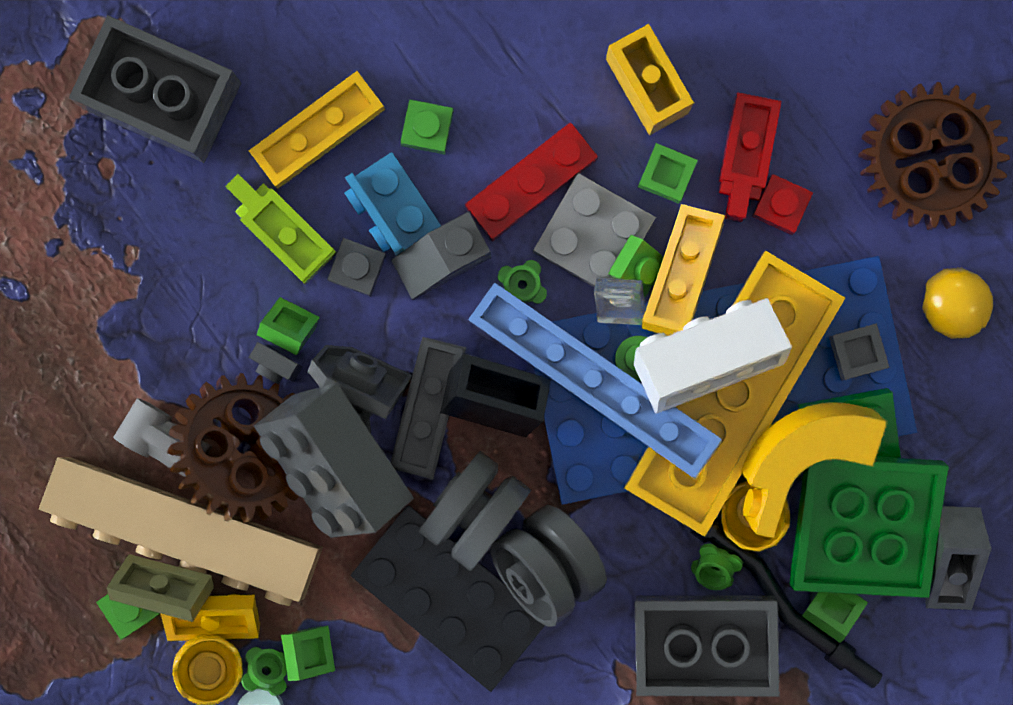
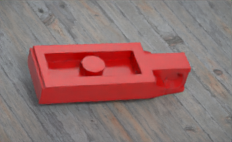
(748, 152)

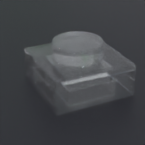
(619, 301)

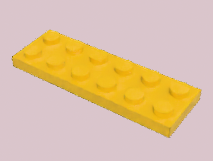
(743, 409)

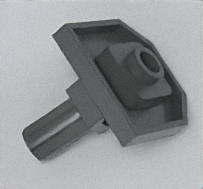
(365, 380)

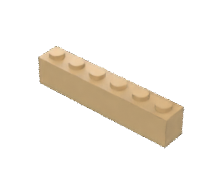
(176, 527)

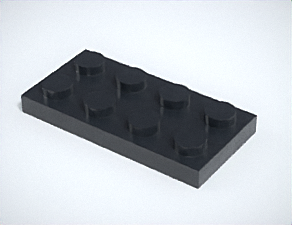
(455, 609)

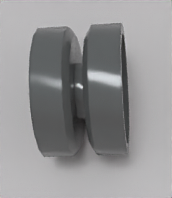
(474, 510)
(548, 565)

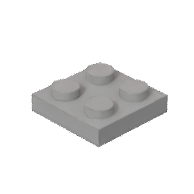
(590, 230)

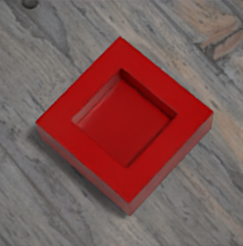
(782, 204)

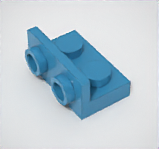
(392, 204)

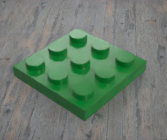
(869, 527)

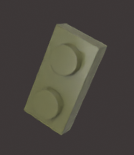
(160, 587)

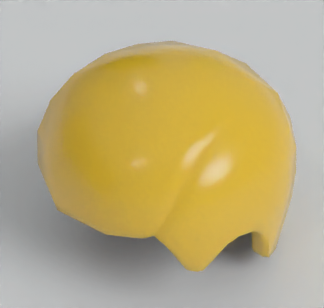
(957, 303)
(739, 530)
(207, 669)

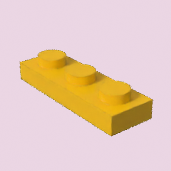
(317, 130)
(683, 270)

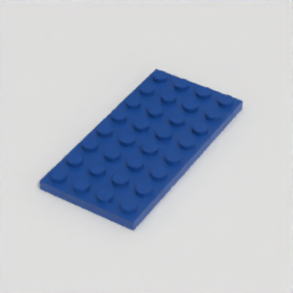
(598, 456)

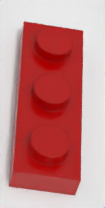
(531, 181)

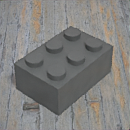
(155, 89)
(333, 462)
(707, 645)

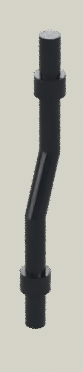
(838, 654)

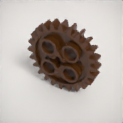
(943, 194)
(216, 477)

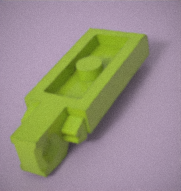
(281, 229)

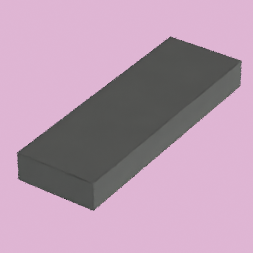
(422, 424)

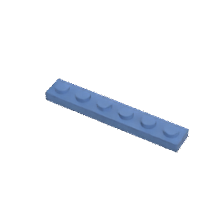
(594, 380)

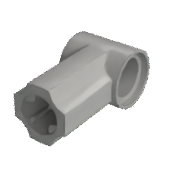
(147, 431)

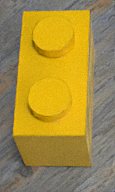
(649, 79)

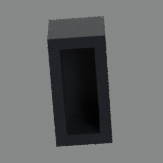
(495, 395)

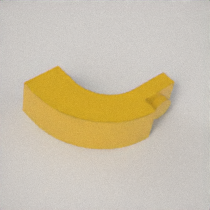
(798, 442)

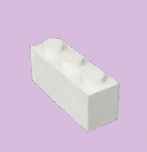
(711, 354)

